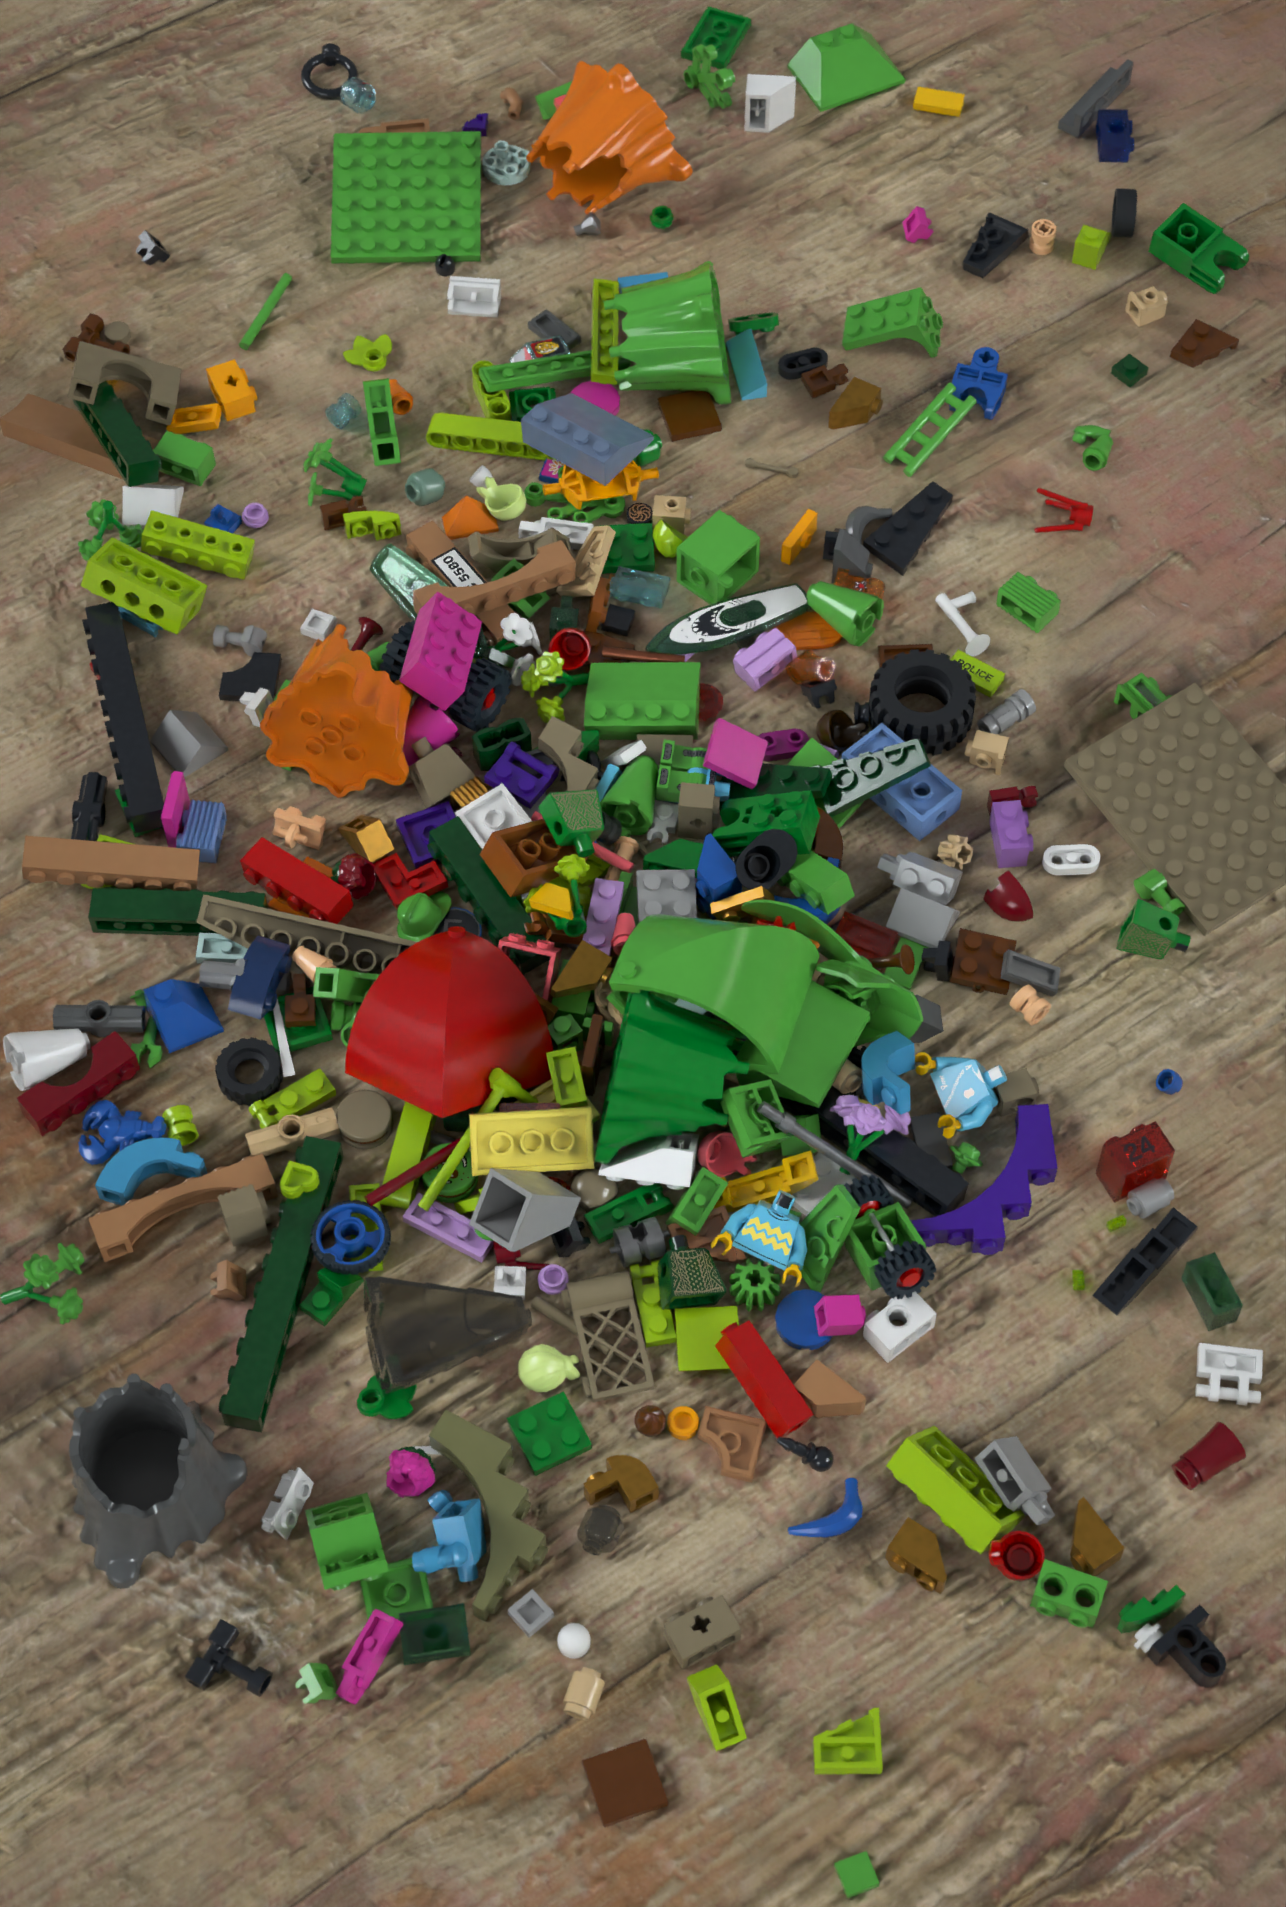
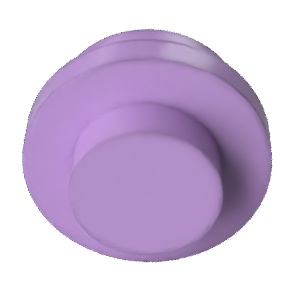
(255, 515)
(553, 1279)

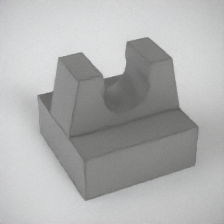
(530, 1613)

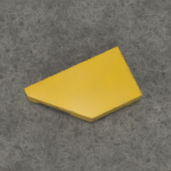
(553, 900)

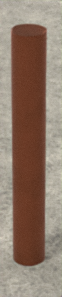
(641, 656)

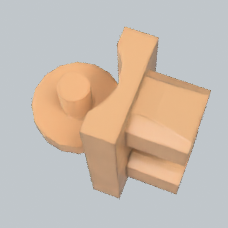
(299, 829)

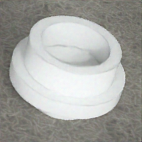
(1147, 1637)

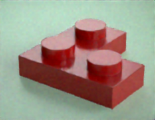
(401, 884)

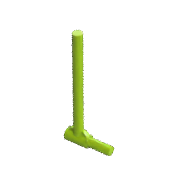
(502, 1086)

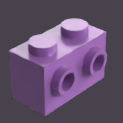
(1009, 833)

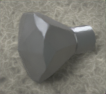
(589, 225)

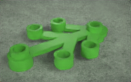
(695, 77)
(606, 507)

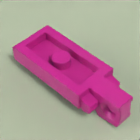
(368, 1655)

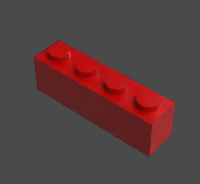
(295, 882)

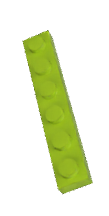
(604, 332)

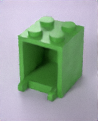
(718, 558)

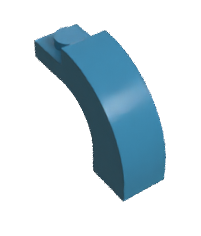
(880, 1070)
(142, 1160)

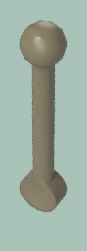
(792, 471)

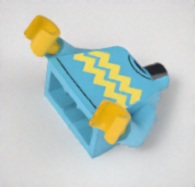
(768, 1234)

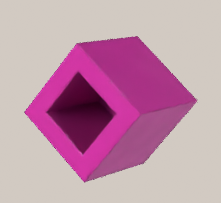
(839, 1315)

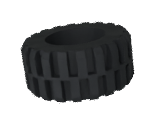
(928, 675)

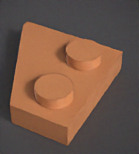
(708, 1232)

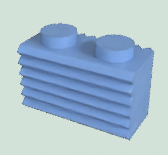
(203, 829)

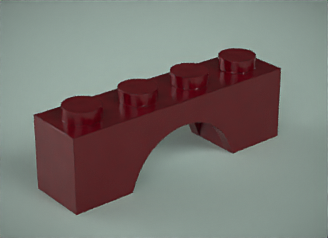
(52, 1105)

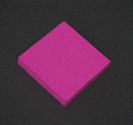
(735, 753)
(175, 803)

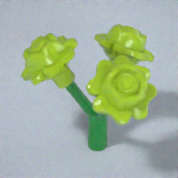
(546, 671)

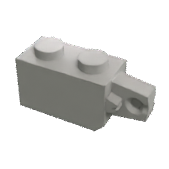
(922, 876)
(1016, 1478)

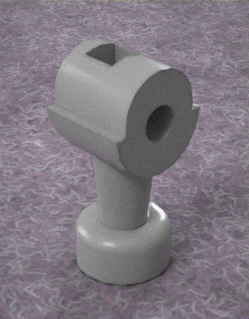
(251, 639)

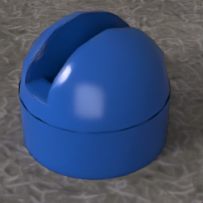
(1166, 1084)

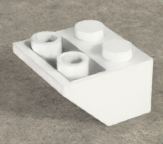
(768, 101)

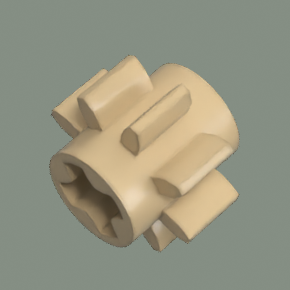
(955, 851)

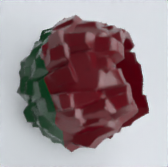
(355, 874)

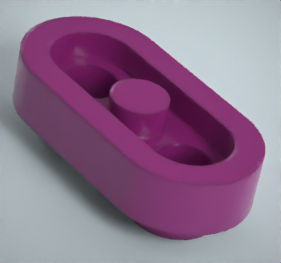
(782, 744)

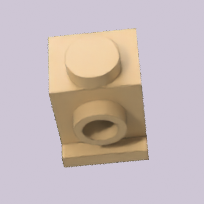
(1146, 305)
(987, 750)

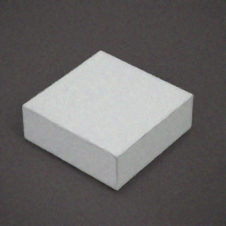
(318, 625)

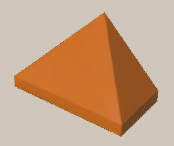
(468, 517)

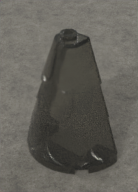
(434, 1327)

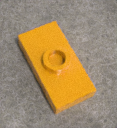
(195, 419)
(799, 537)

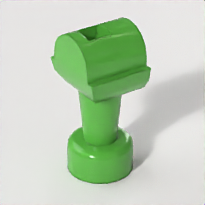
(1153, 886)

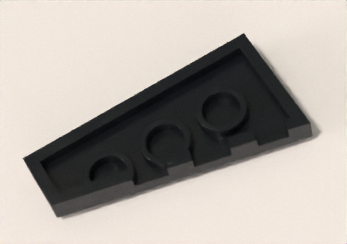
(903, 534)

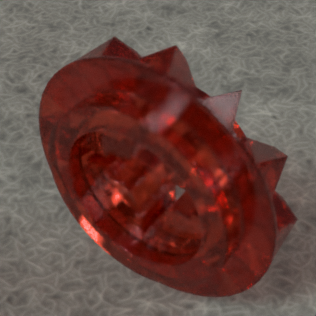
(713, 701)

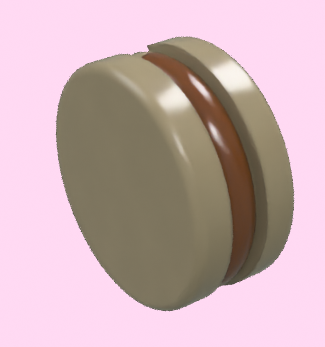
(364, 1119)

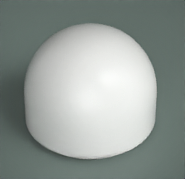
(573, 1640)

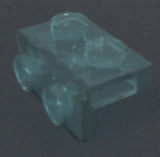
(639, 587)

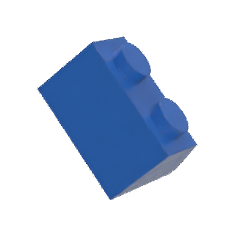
(715, 876)

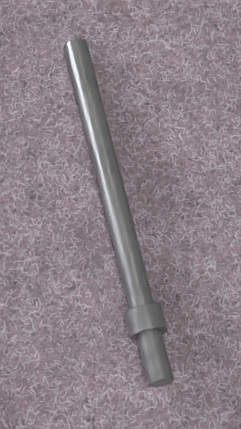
(787, 1123)

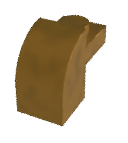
(626, 1476)

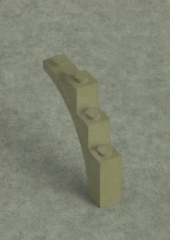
(513, 1543)

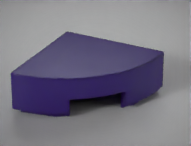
(479, 123)

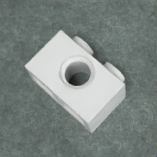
(892, 1339)

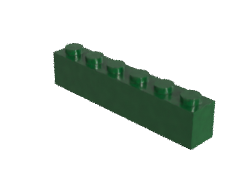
(121, 437)
(479, 886)
(156, 910)

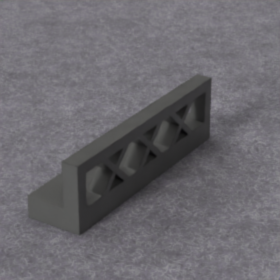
(1097, 98)

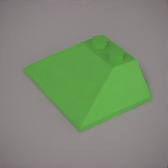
(843, 67)

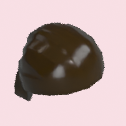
(838, 730)

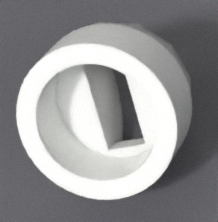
(479, 477)

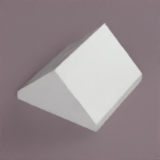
(141, 499)

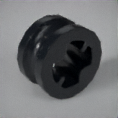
(861, 713)

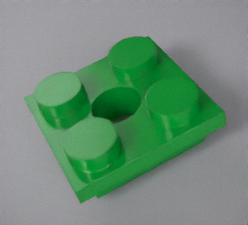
(523, 398)

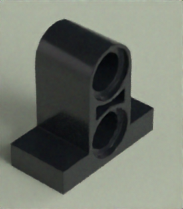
(1191, 1658)

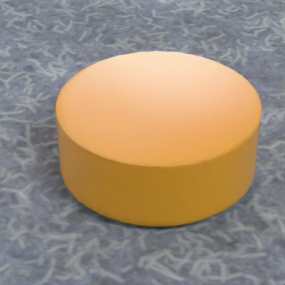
(683, 1423)

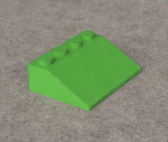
(643, 699)
(817, 1049)

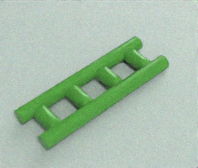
(929, 444)

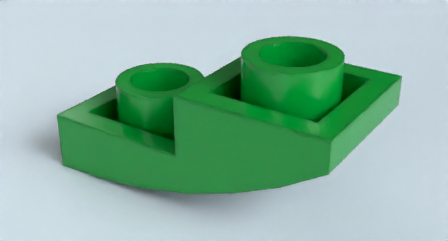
(1137, 1615)

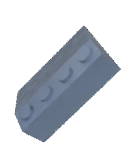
(583, 436)

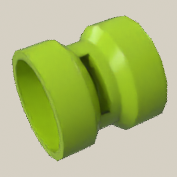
(180, 1124)

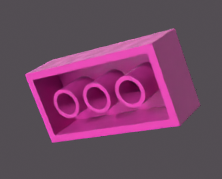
(441, 651)

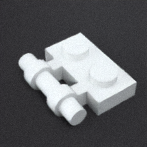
(1229, 1364)

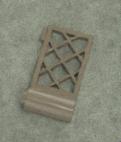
(598, 1297)

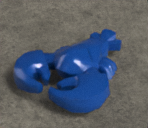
(115, 1130)

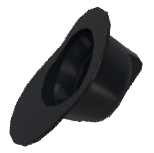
(766, 859)

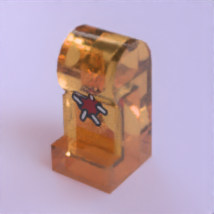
(870, 585)

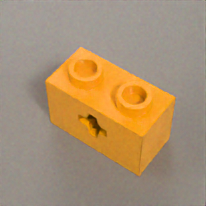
(231, 389)

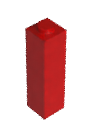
(763, 1378)

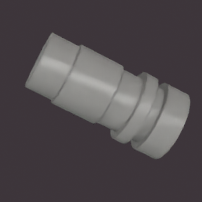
(1014, 709)

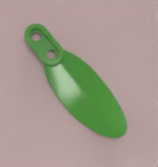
(831, 944)

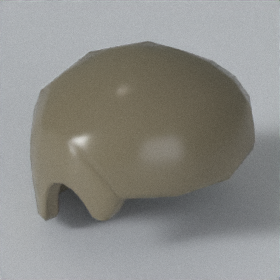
(593, 1189)

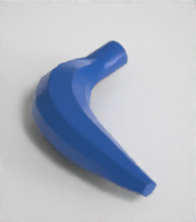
(838, 1522)

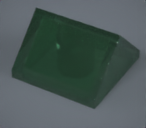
(434, 1634)

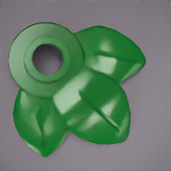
(375, 1401)

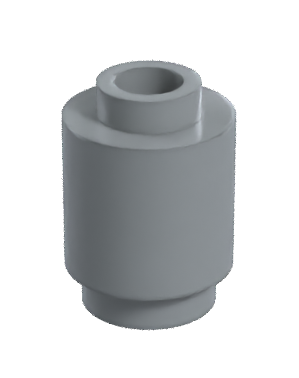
(1150, 1197)

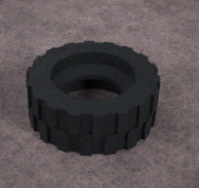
(245, 1050)

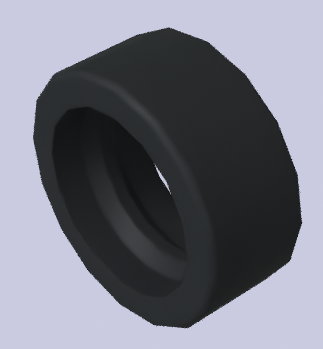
(1124, 212)

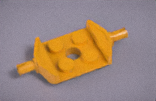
(580, 488)

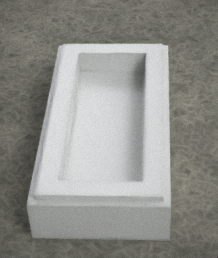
(624, 754)

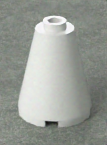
(43, 1053)

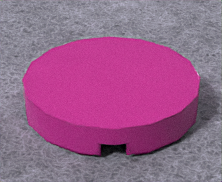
(599, 394)

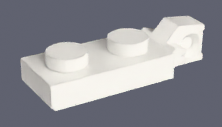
(575, 531)

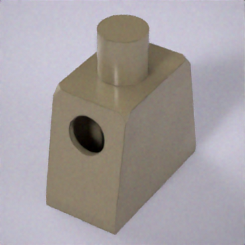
(437, 772)

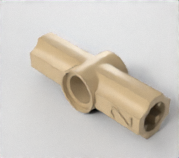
(275, 1137)

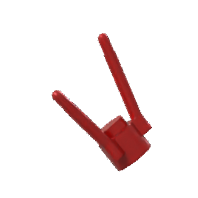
(1080, 512)

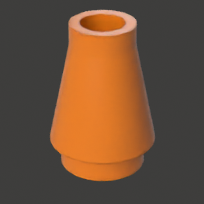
(401, 399)

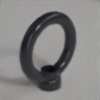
(329, 56)

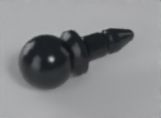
(818, 1457)

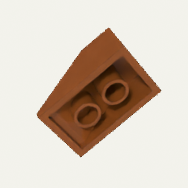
(524, 856)

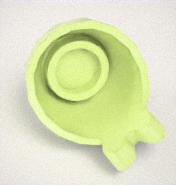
(503, 501)
(546, 1368)

